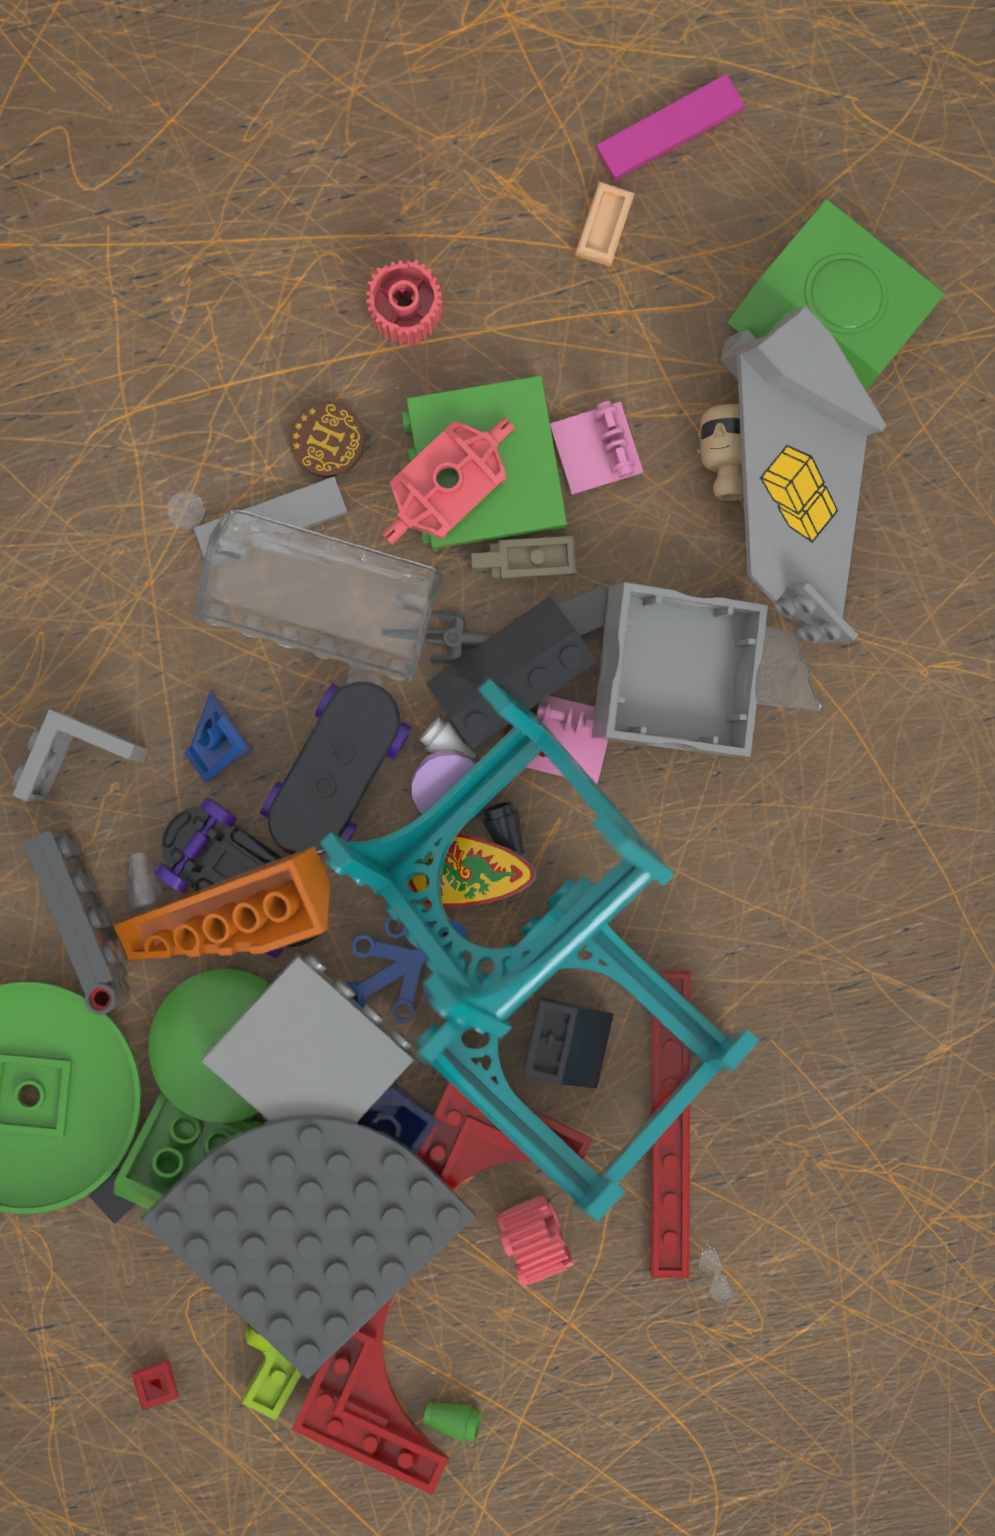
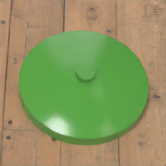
(184, 1028)

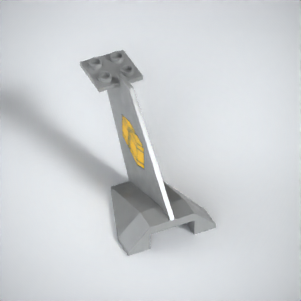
(801, 467)

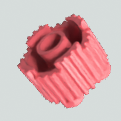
(402, 281)
(534, 1239)

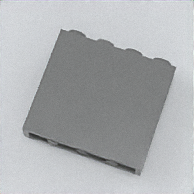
(309, 1048)

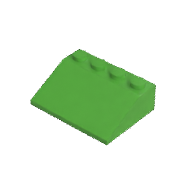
(169, 1144)

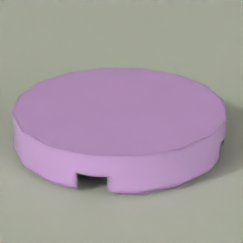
(437, 776)

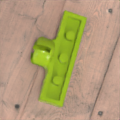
(272, 1381)

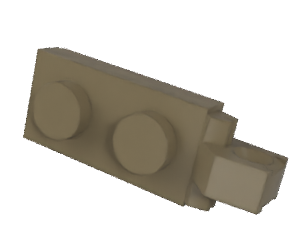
(528, 558)

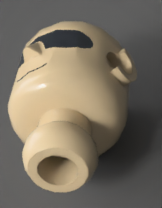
(722, 450)

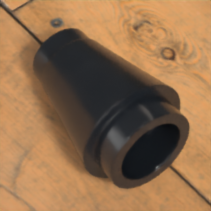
(504, 826)

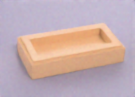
(604, 224)

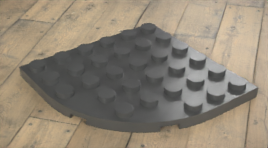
(308, 1227)

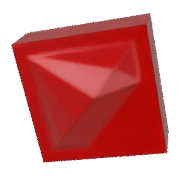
(155, 1385)

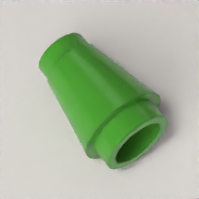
(454, 1420)

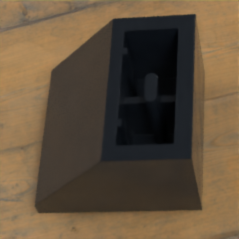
(567, 1043)

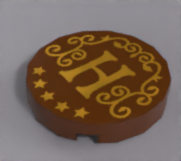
(327, 439)

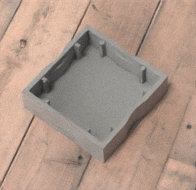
(679, 670)

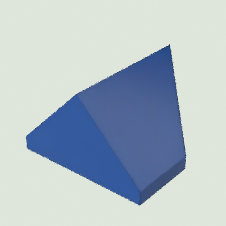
(216, 741)

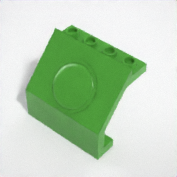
(850, 284)

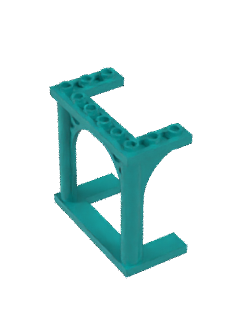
(394, 859)
(591, 1192)

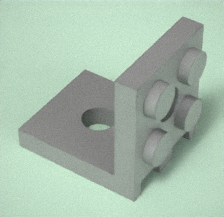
(50, 746)

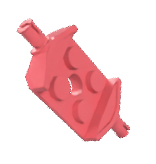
(437, 509)

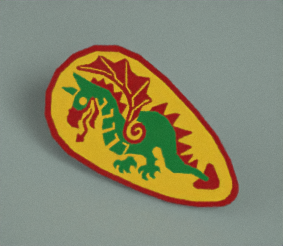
(478, 873)

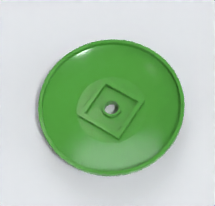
(86, 1101)

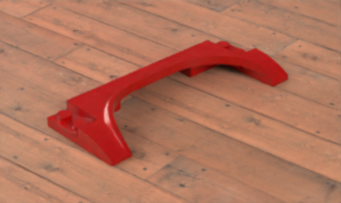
(351, 1394)

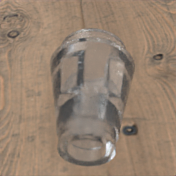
(142, 886)

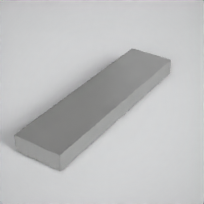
(298, 508)

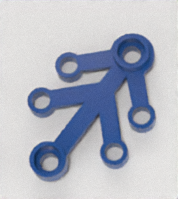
(407, 963)

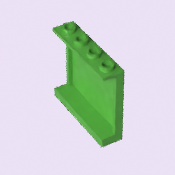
(532, 490)

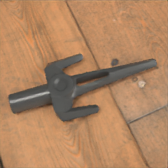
(454, 637)

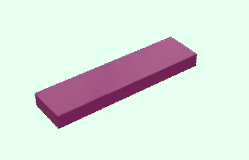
(670, 127)

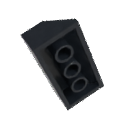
(524, 658)

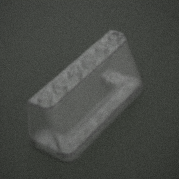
(317, 594)

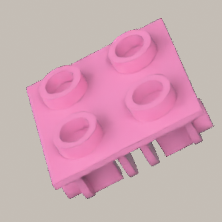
(596, 447)
(573, 727)

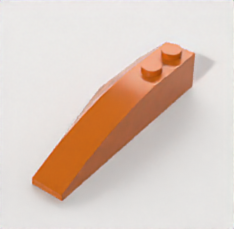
(239, 914)

